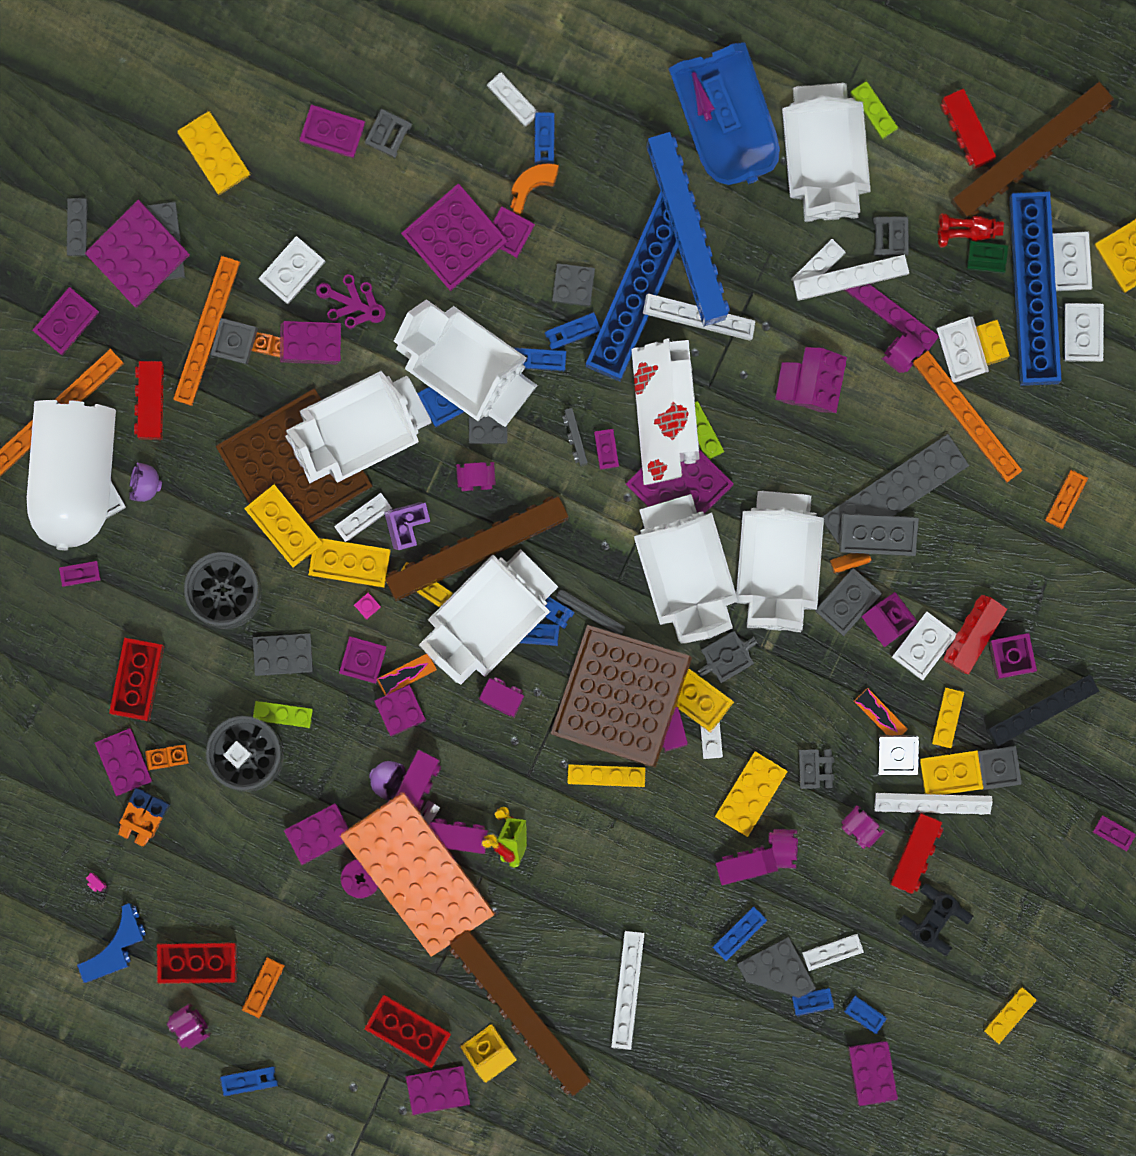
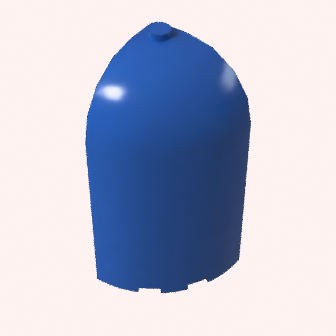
(743, 152)

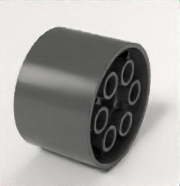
(195, 581)
(220, 738)

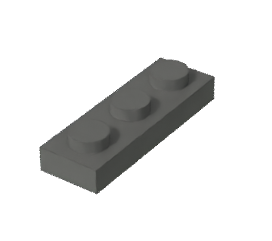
(77, 227)
(574, 437)

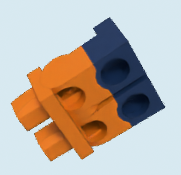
(143, 823)

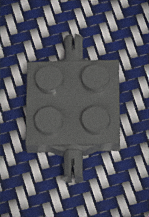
(727, 657)

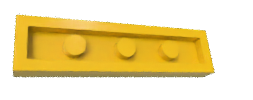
(606, 775)

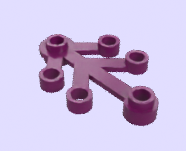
(354, 303)

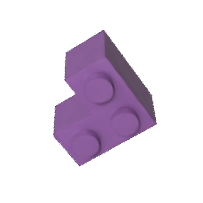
(401, 522)

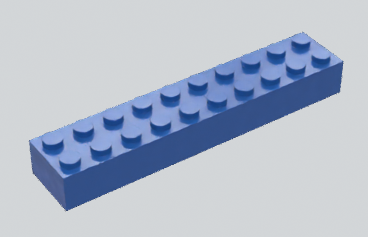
(686, 228)
(643, 277)
(1035, 288)

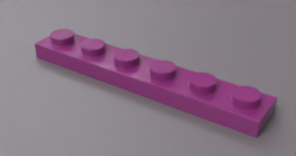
(893, 313)

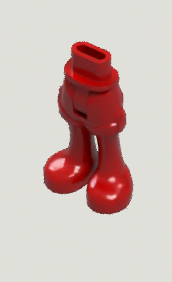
(979, 228)

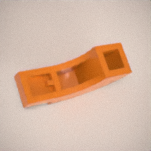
(533, 177)

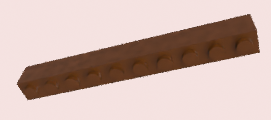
(1032, 150)
(477, 548)
(520, 1013)

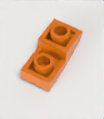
(267, 344)
(166, 757)

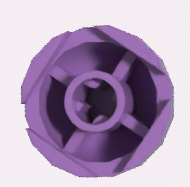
(144, 482)
(386, 779)

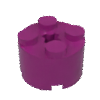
(903, 351)
(476, 475)
(862, 827)
(784, 847)
(350, 884)
(188, 1026)

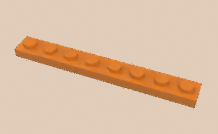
(206, 331)
(967, 416)

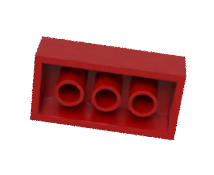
(137, 679)
(197, 963)
(408, 1031)

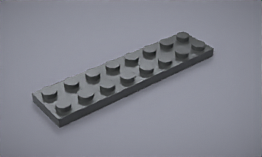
(902, 485)

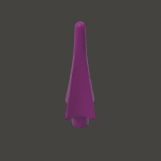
(703, 103)

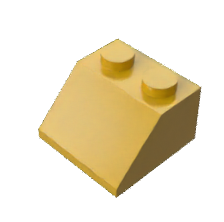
(992, 342)
(488, 1053)

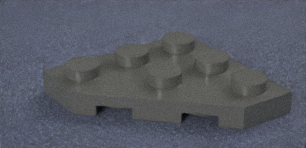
(778, 970)

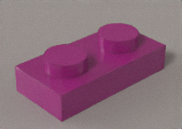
(606, 449)
(80, 574)
(1114, 833)

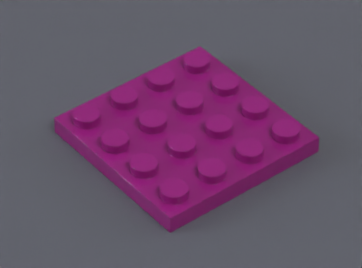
(454, 237)
(137, 253)
(699, 479)

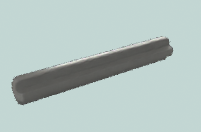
(590, 612)

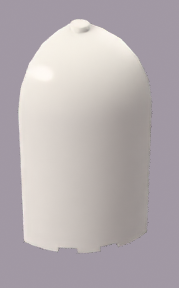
(69, 471)

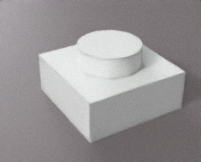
(237, 754)

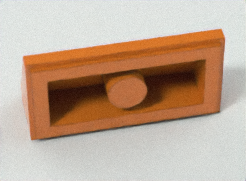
(849, 561)

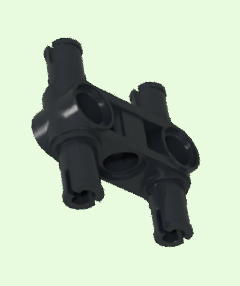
(935, 919)

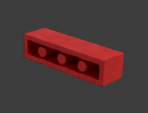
(968, 129)
(150, 400)
(974, 634)
(916, 853)

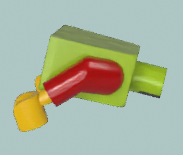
(512, 839)

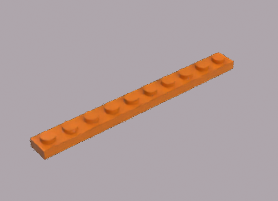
(77, 391)

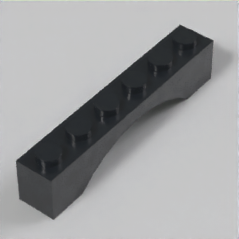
(1043, 710)

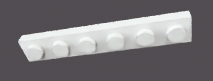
(851, 277)
(689, 315)
(933, 803)
(627, 990)

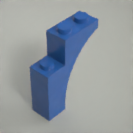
(113, 956)

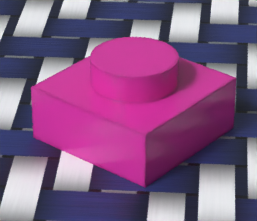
(367, 606)
(95, 883)

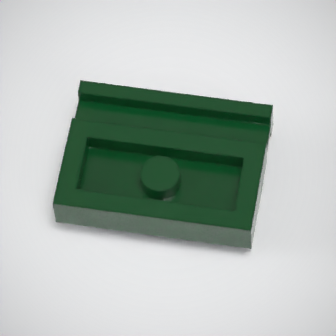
(987, 257)

